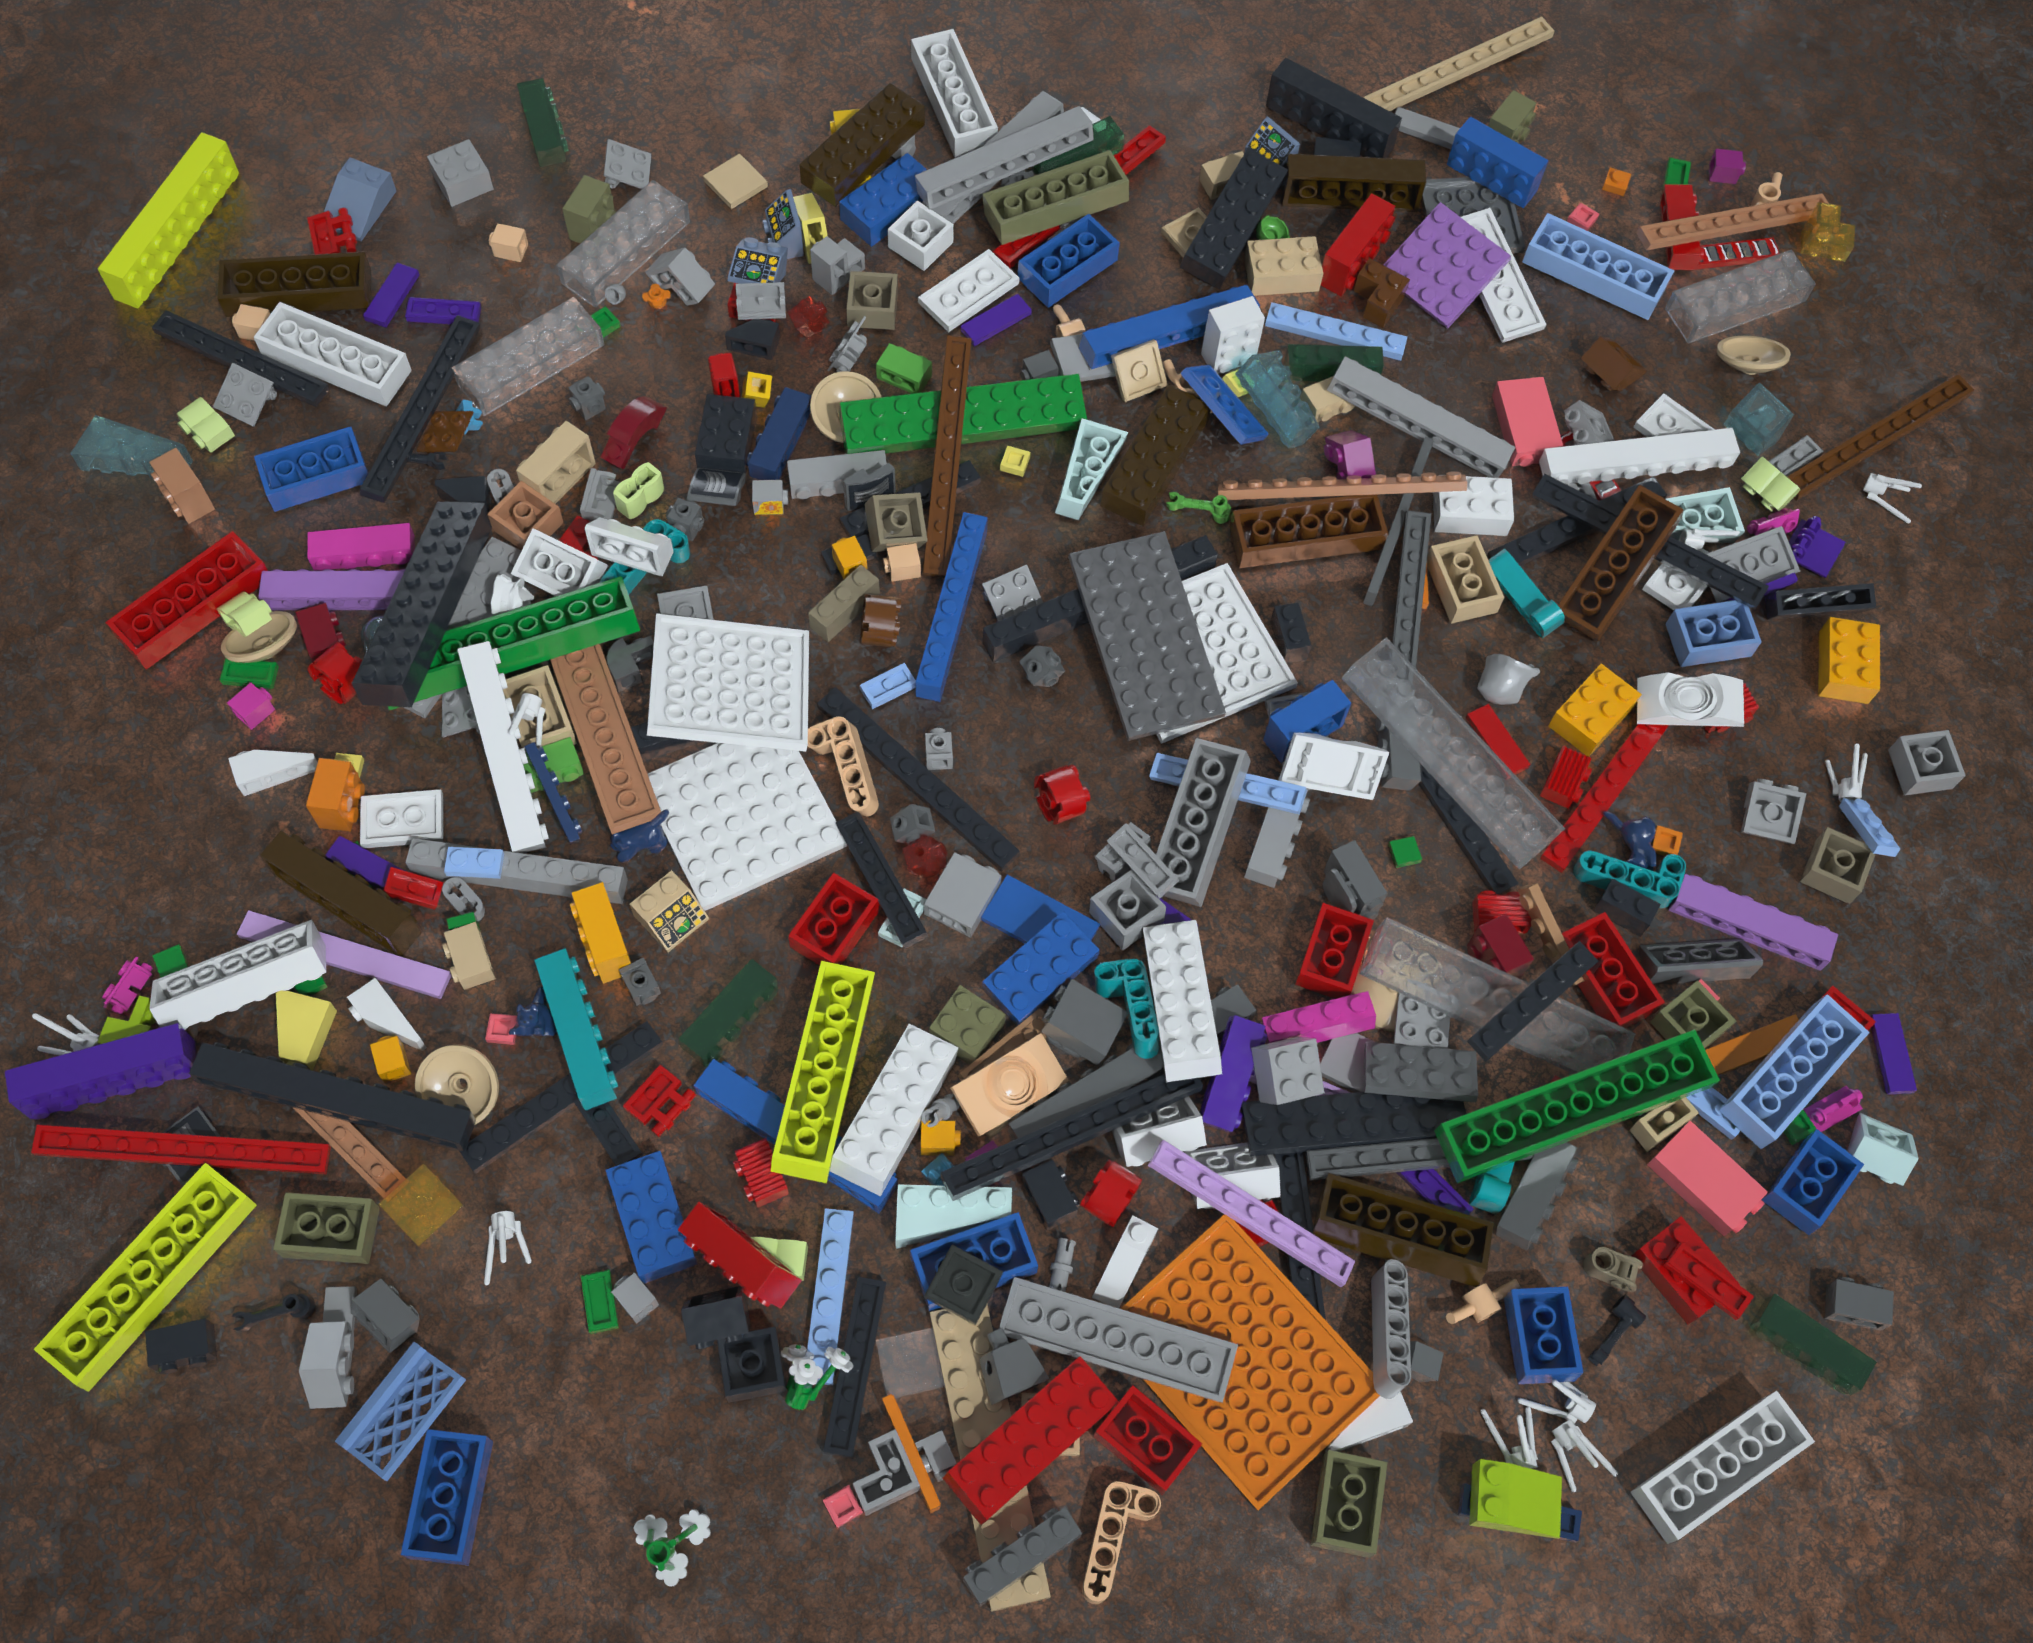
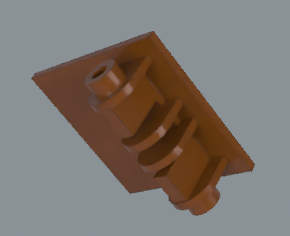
(444, 431)

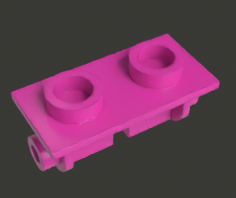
(1785, 517)
(120, 995)
(1834, 1108)

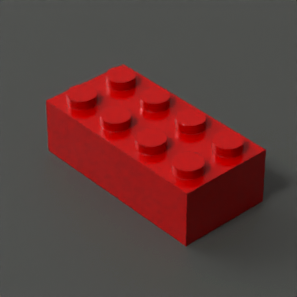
(1357, 244)
(1616, 983)
(738, 1256)

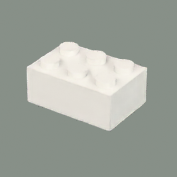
(1232, 334)
(1480, 510)
(556, 565)

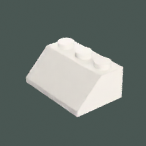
(629, 545)
(1176, 1124)
(1233, 1162)

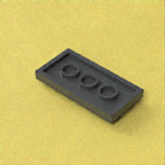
(1421, 1072)

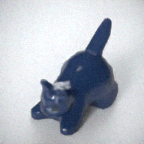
(644, 836)
(1638, 836)
(534, 1018)

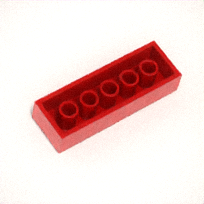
(187, 600)
(1030, 1440)

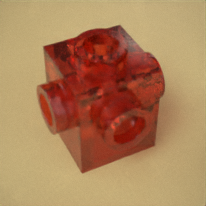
(809, 316)
(925, 857)

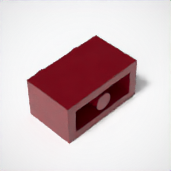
(319, 629)

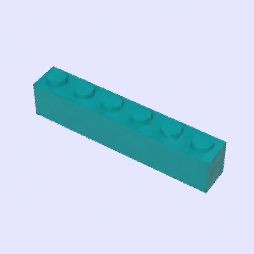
(575, 1029)

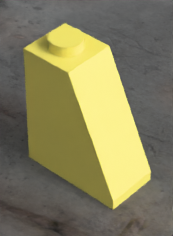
(811, 220)
(302, 1027)

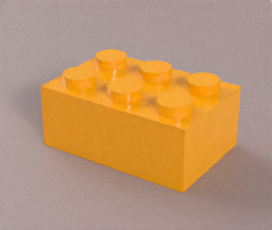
(1849, 660)
(1594, 710)
(599, 932)

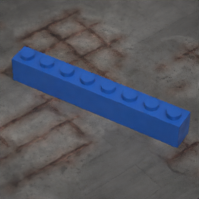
(1167, 326)
(951, 607)
(763, 1115)

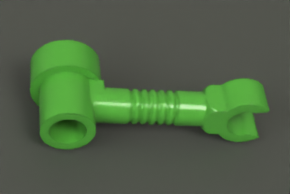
(1218, 507)

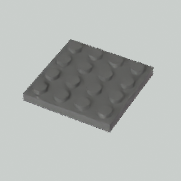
(1467, 197)

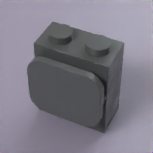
(1352, 882)
(1082, 1022)

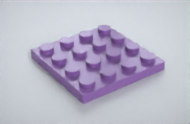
(1447, 264)

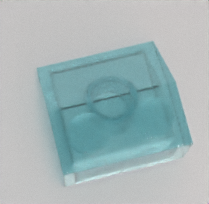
(1759, 419)

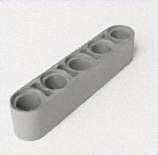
(1390, 1329)

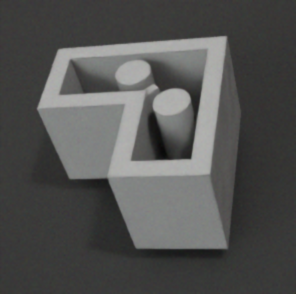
(833, 263)
(682, 274)
(326, 1365)
(892, 1481)

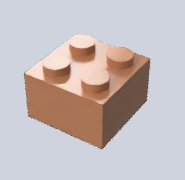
(180, 486)
(523, 511)

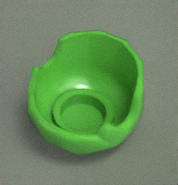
(1271, 228)

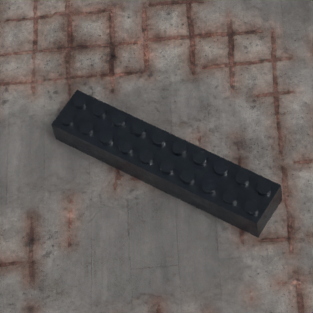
(422, 605)

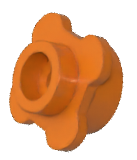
(656, 301)

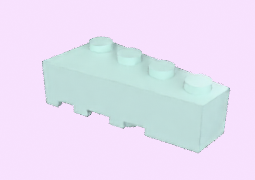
(1090, 460)
(1709, 512)
(930, 1213)

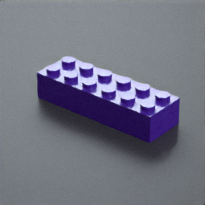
(101, 1071)

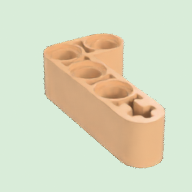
(847, 768)
(1112, 1543)

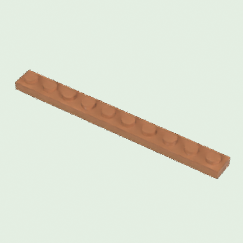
(1728, 222)
(1341, 487)

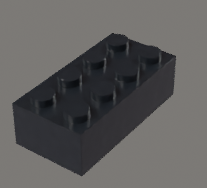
(716, 1317)

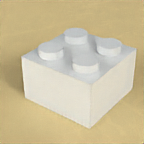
(920, 235)

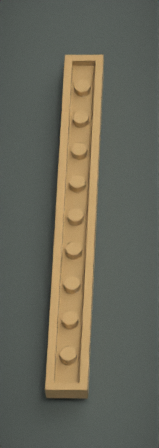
(1462, 65)

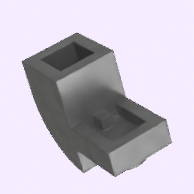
(623, 661)

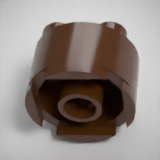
(880, 620)

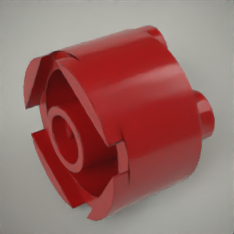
(336, 672)
(1061, 794)
(1111, 1192)

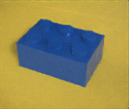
(1316, 713)
(1812, 1182)
(1543, 1335)

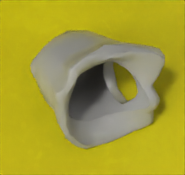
(1504, 679)

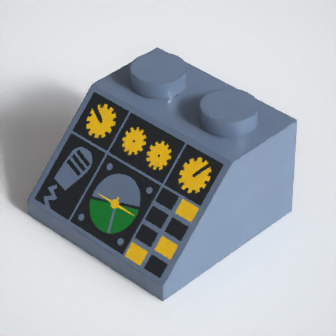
(1273, 142)
(784, 224)
(758, 262)

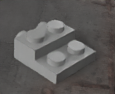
(1587, 424)
(1773, 811)

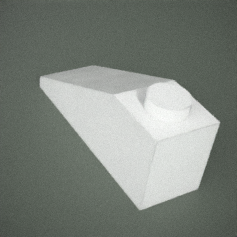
(264, 768)
(382, 1014)
(1125, 1262)
(1377, 1420)

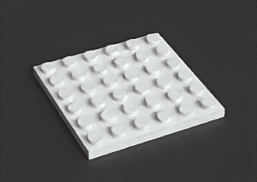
(1236, 645)
(729, 683)
(742, 818)

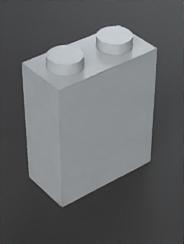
(962, 894)

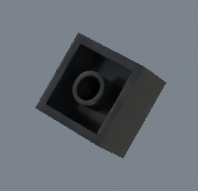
(752, 1365)

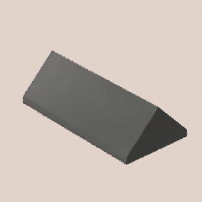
(1699, 960)

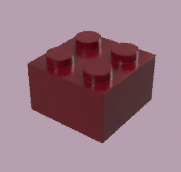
(1500, 946)

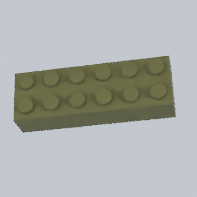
(1056, 197)

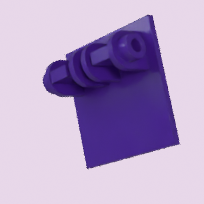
(1815, 547)

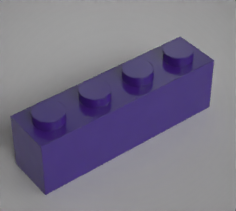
(1228, 1090)

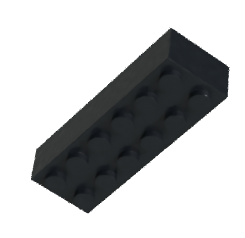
(1332, 109)
(1233, 218)

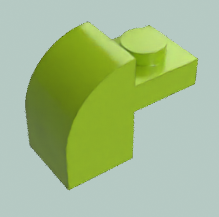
(139, 1023)

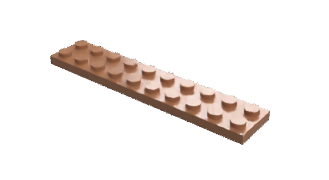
(606, 739)

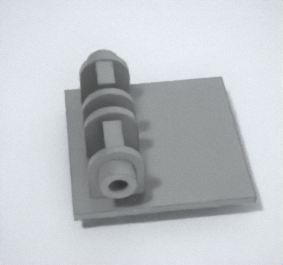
(626, 165)
(848, 349)
(244, 394)
(1012, 593)
(457, 712)
(1420, 1024)

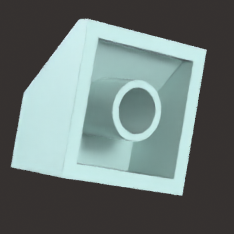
(1883, 1149)

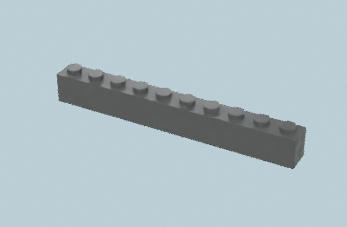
(1119, 1072)

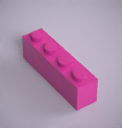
(361, 547)
(1323, 1020)

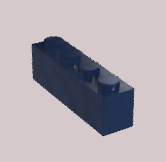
(780, 435)

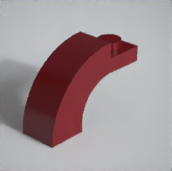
(629, 427)

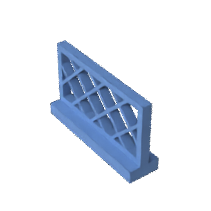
(389, 1400)

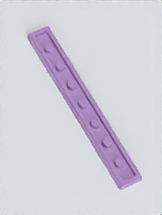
(359, 958)
(1251, 1213)

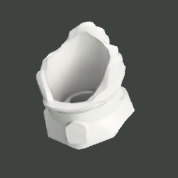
(509, 595)

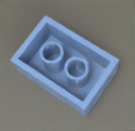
(1713, 633)

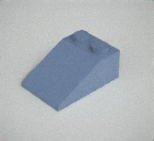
(363, 192)

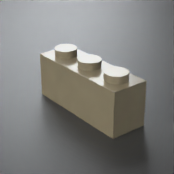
(843, 603)

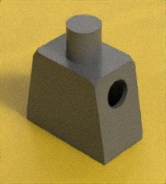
(1010, 1367)

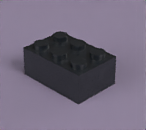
(726, 433)

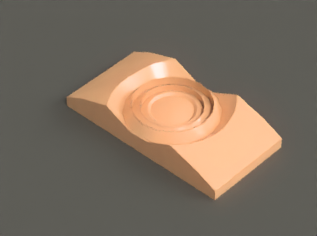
(1009, 1084)

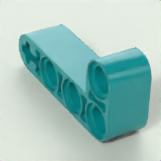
(679, 555)
(1540, 613)
(1629, 873)
(1130, 980)
(1492, 1189)

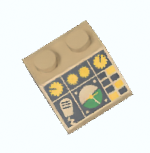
(669, 911)

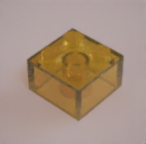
(420, 1205)

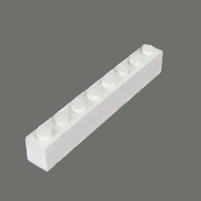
(1641, 456)
(502, 749)

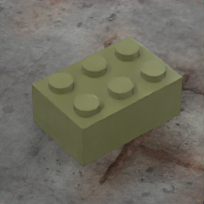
(326, 1228)
(1349, 1504)

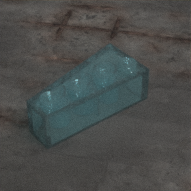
(1278, 397)
(121, 448)

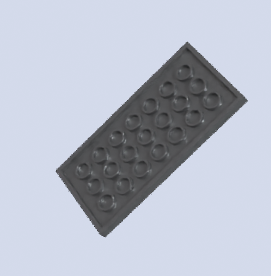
(1146, 636)

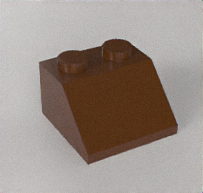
(1612, 364)

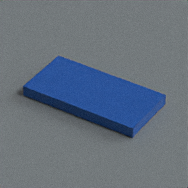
(1224, 404)
(1025, 911)

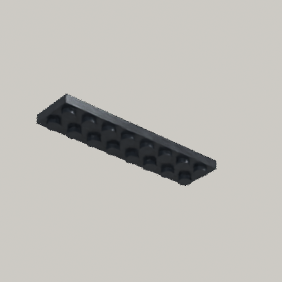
(1343, 1121)

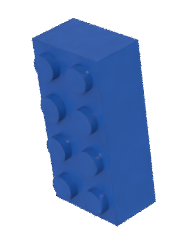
(1497, 162)
(882, 200)
(1068, 260)
(311, 469)
(1040, 968)
(650, 1217)
(998, 1243)
(447, 1497)

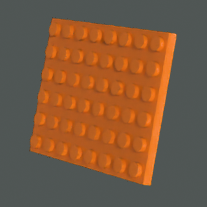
(1291, 1372)

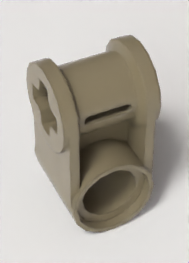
(1618, 1268)

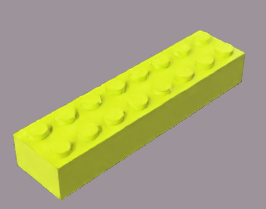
(169, 220)
(822, 1072)
(145, 1278)

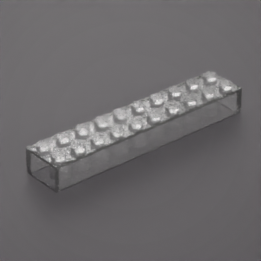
(1452, 753)
(1479, 991)

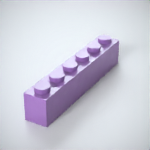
(337, 589)
(1754, 922)

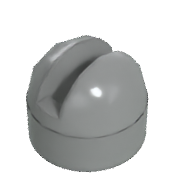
(613, 291)

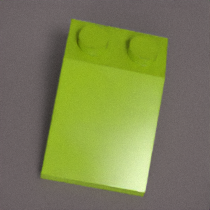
(1515, 1499)

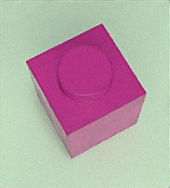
(251, 705)

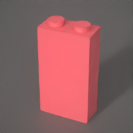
(1526, 419)
(1708, 1179)

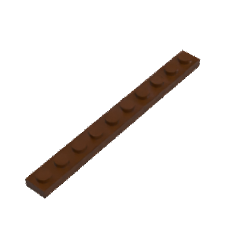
(1880, 435)
(947, 456)

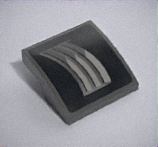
(716, 486)
(862, 486)
(191, 1124)

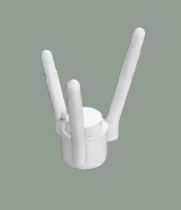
(1877, 485)
(1696, 537)
(528, 709)
(1849, 787)
(79, 1040)
(502, 1229)
(1578, 1404)
(1570, 1437)
(1522, 1455)

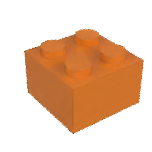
(335, 795)

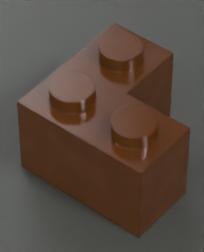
(1383, 290)

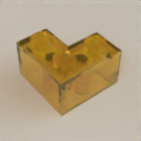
(1825, 234)

